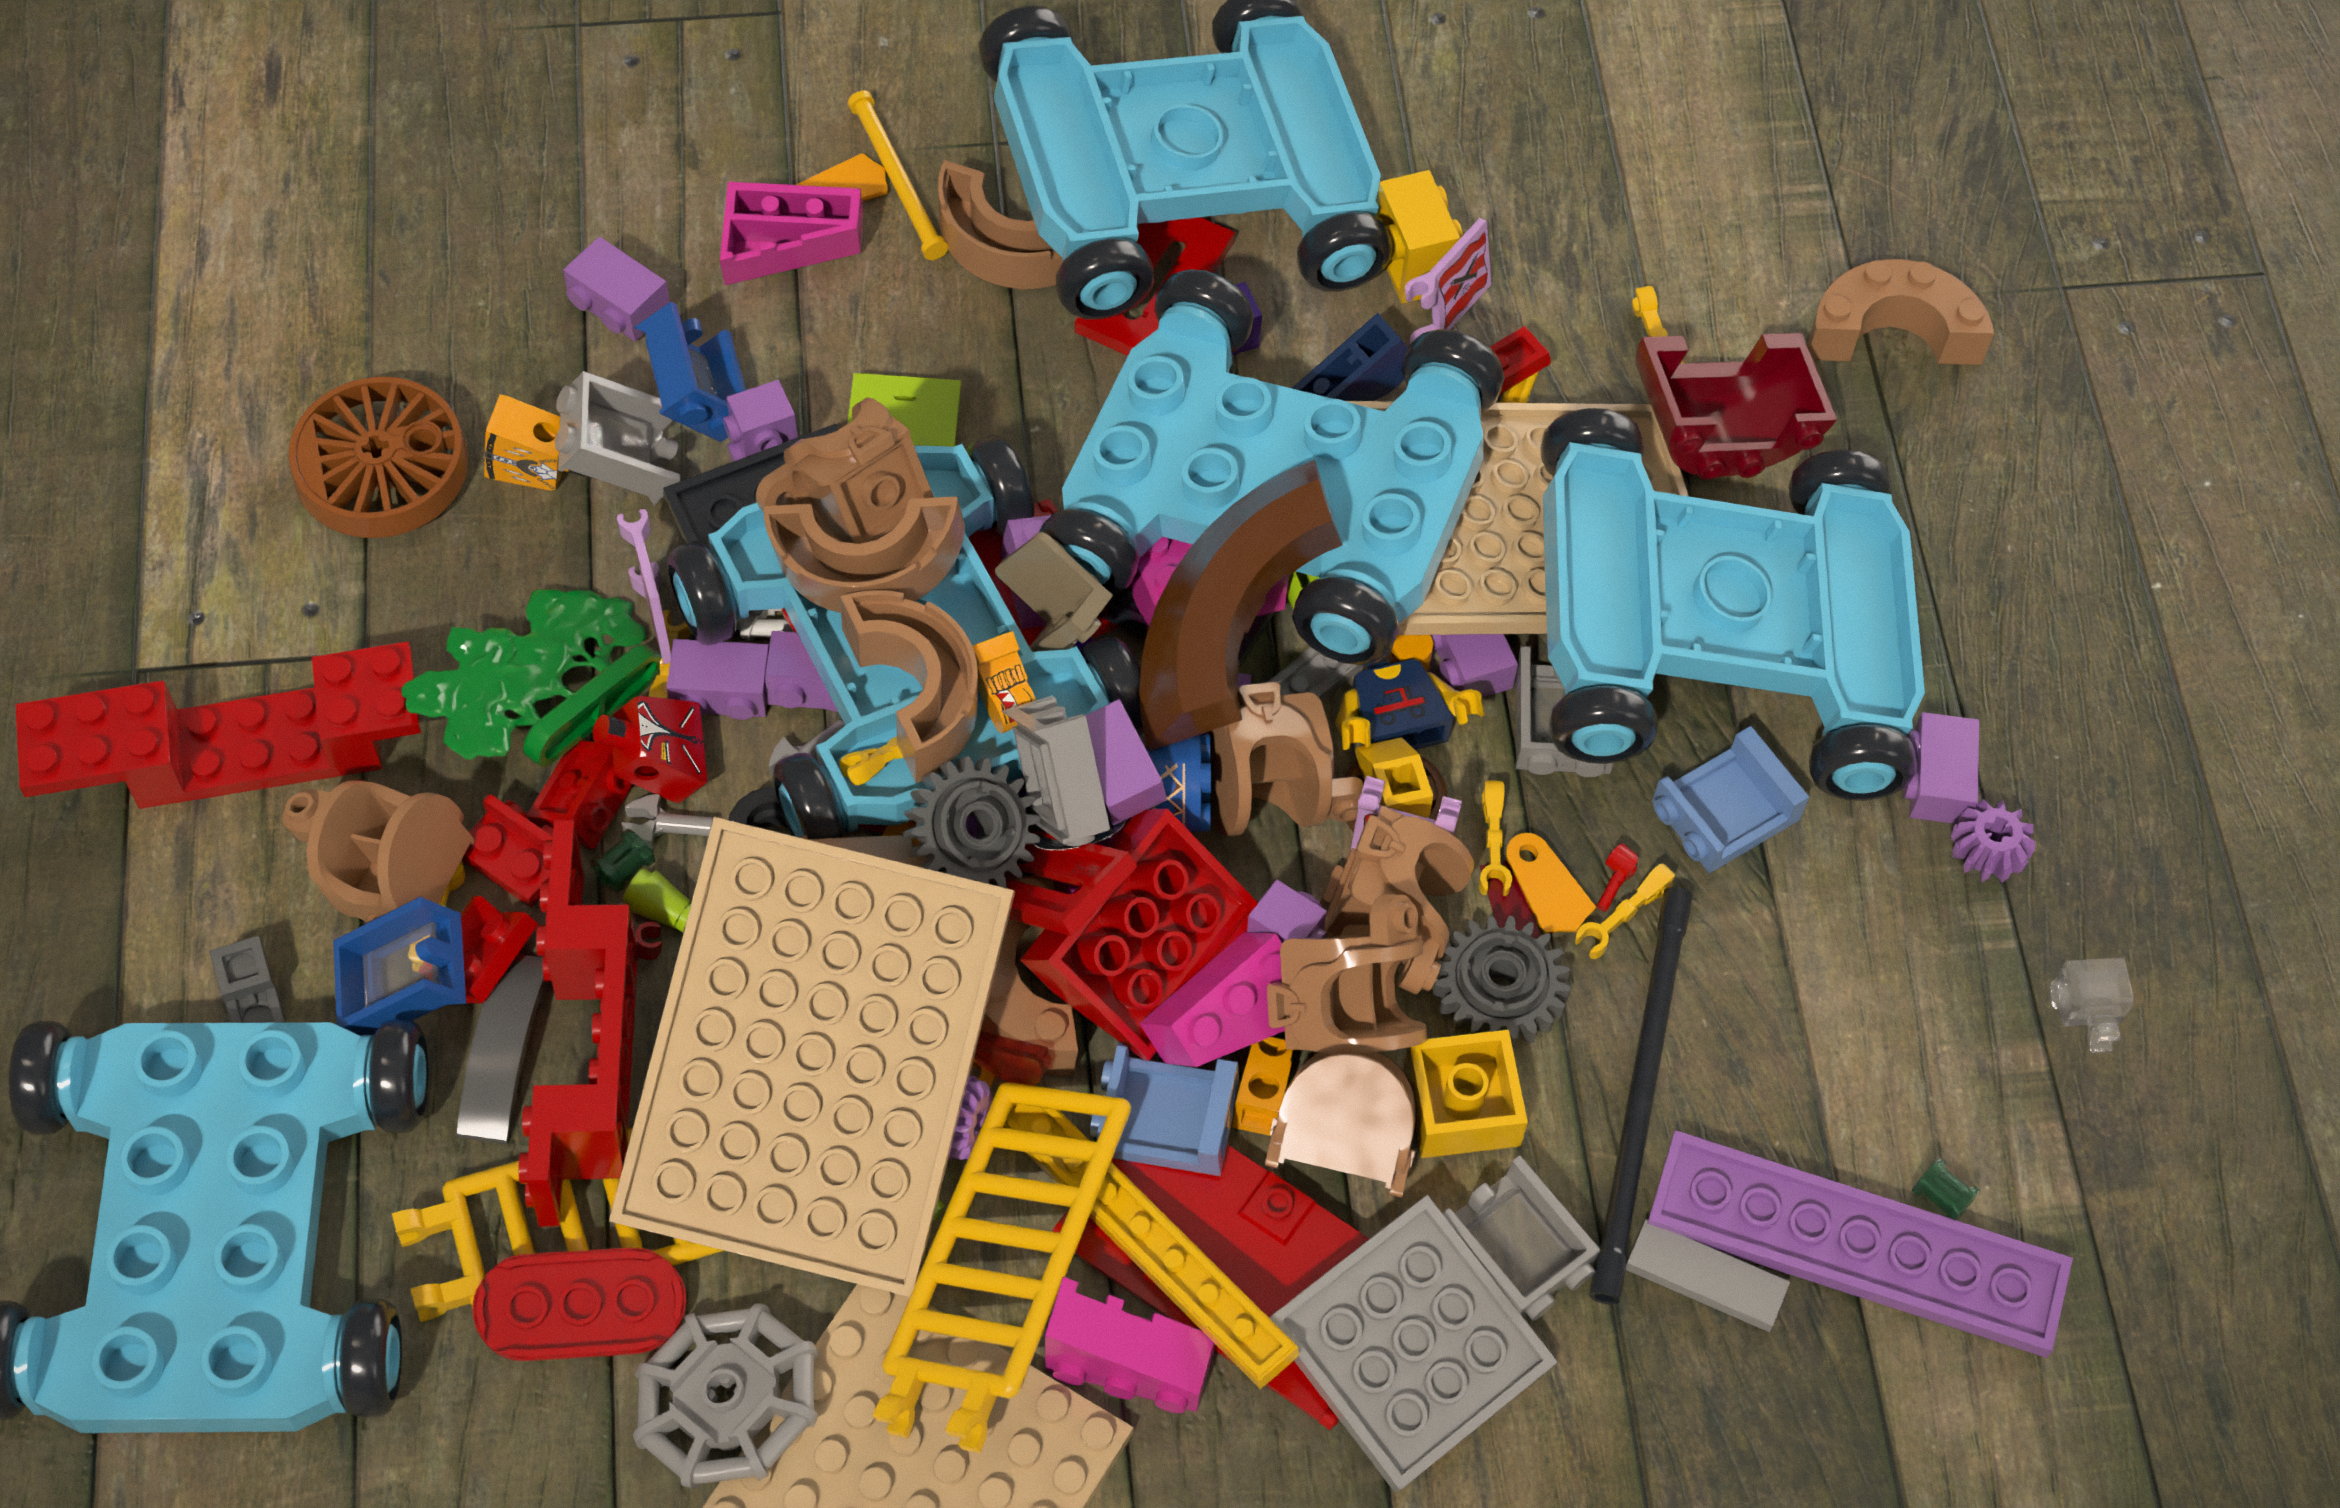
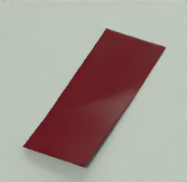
(1511, 905)

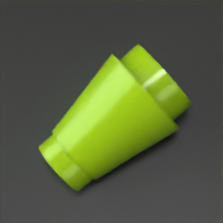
(657, 899)

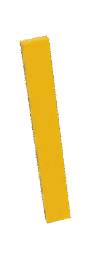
(1167, 1256)

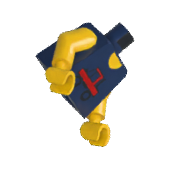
(1402, 702)

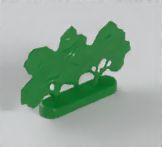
(515, 671)

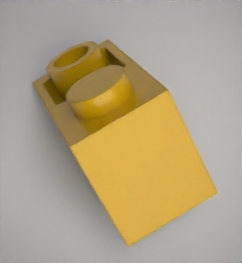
(1403, 773)

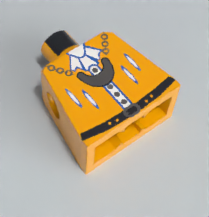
(522, 445)

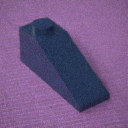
(1361, 367)

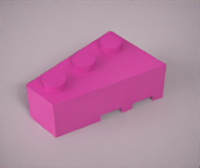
(787, 228)
(1220, 1005)
(1125, 1351)

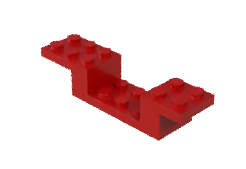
(221, 746)
(587, 957)

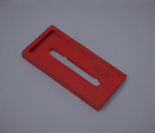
(1204, 250)
(1092, 865)

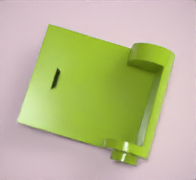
(921, 404)

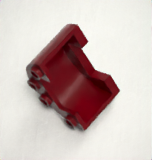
(1735, 414)

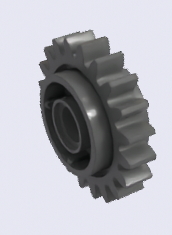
(995, 806)
(1506, 953)

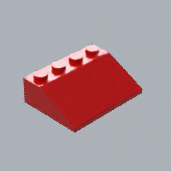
(1148, 933)

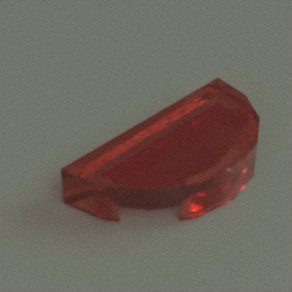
(1012, 1059)

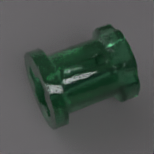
(622, 860)
(1946, 1190)

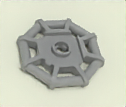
(740, 1418)

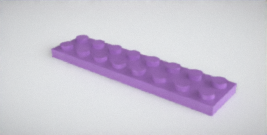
(1862, 1243)

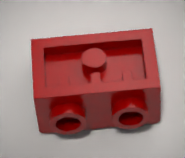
(582, 791)
(509, 849)
(490, 944)

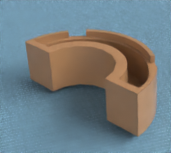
(987, 242)
(1903, 297)
(905, 560)
(937, 653)
(1020, 1014)

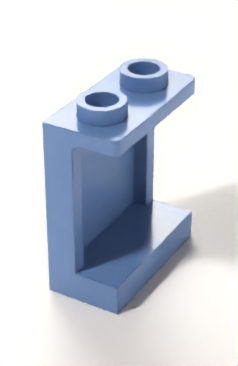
(1731, 802)
(1176, 1113)

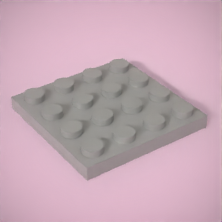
(1412, 1343)

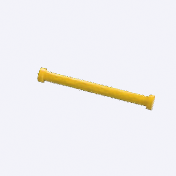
(933, 246)

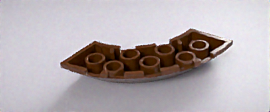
(1215, 596)

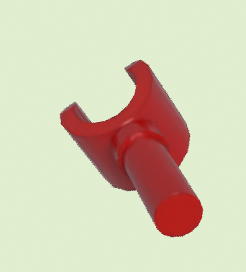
(1624, 864)
(646, 950)

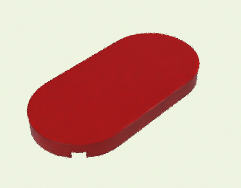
(579, 1304)

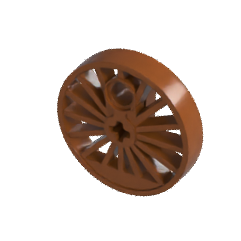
(378, 459)

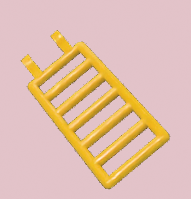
(418, 1224)
(984, 1387)

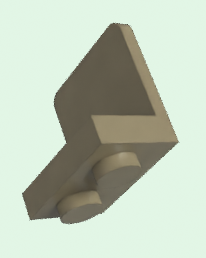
(1056, 591)

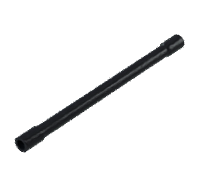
(1612, 1258)

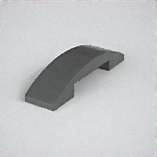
(247, 982)
(499, 1052)

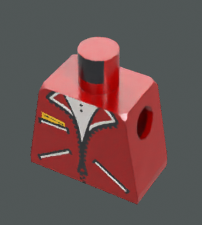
(656, 745)

